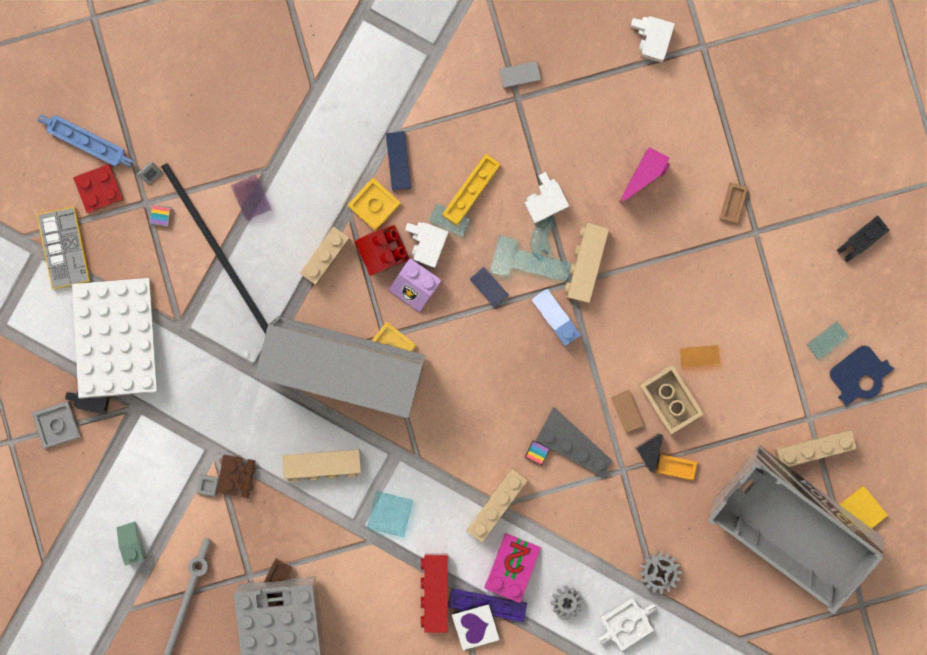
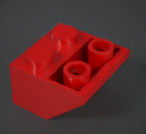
(382, 250)

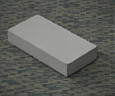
(520, 74)

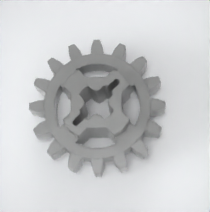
(651, 576)

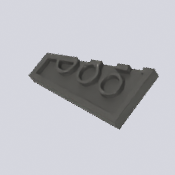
(570, 442)

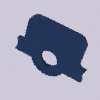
(852, 368)

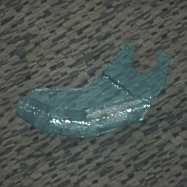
(539, 238)

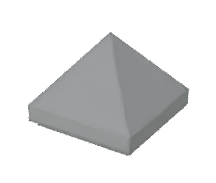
(150, 173)

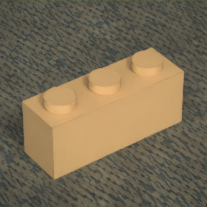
(325, 256)

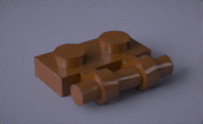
(230, 475)

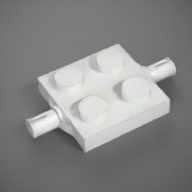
(627, 624)

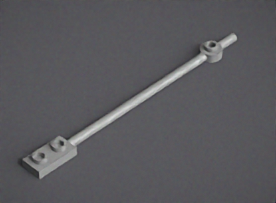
(189, 592)

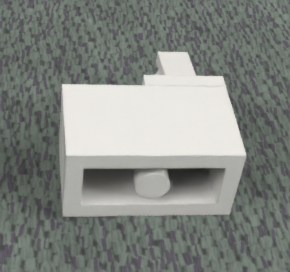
(656, 35)
(548, 202)
(430, 245)

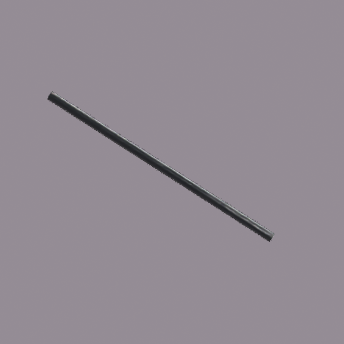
(215, 247)

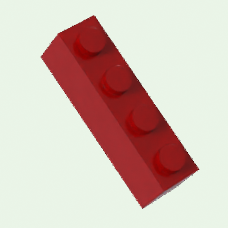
(435, 593)

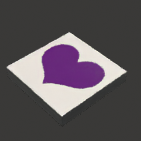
(475, 626)

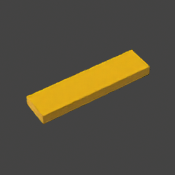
(471, 189)

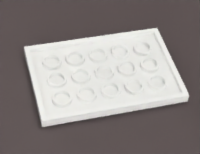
(114, 338)

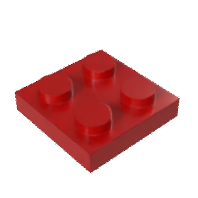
(98, 188)

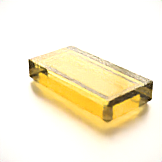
(699, 356)

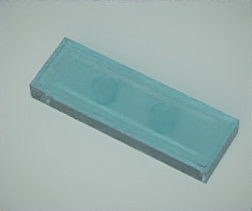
(548, 267)

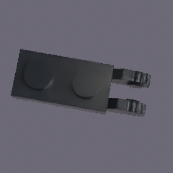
(865, 237)

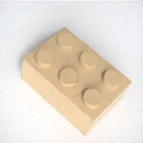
(670, 399)

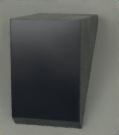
(649, 451)

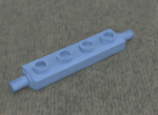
(85, 140)

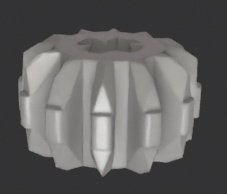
(573, 603)

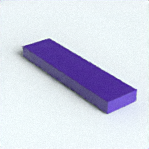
(499, 606)

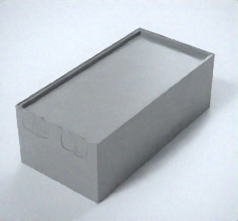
(340, 366)

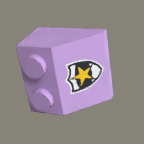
(415, 285)

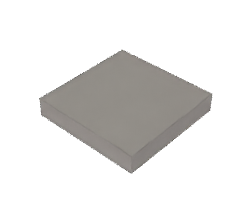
(56, 425)

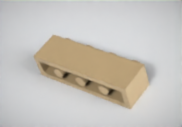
(587, 262)
(816, 448)
(322, 464)
(496, 505)

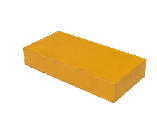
(676, 467)

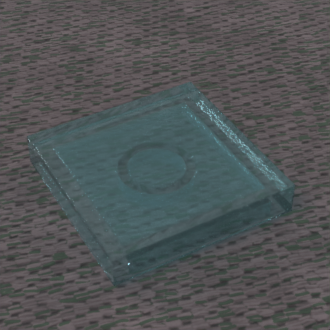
(390, 514)

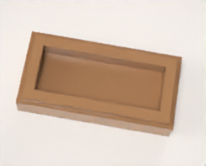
(733, 203)
(627, 411)

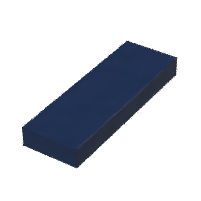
(398, 161)

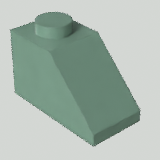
(130, 543)

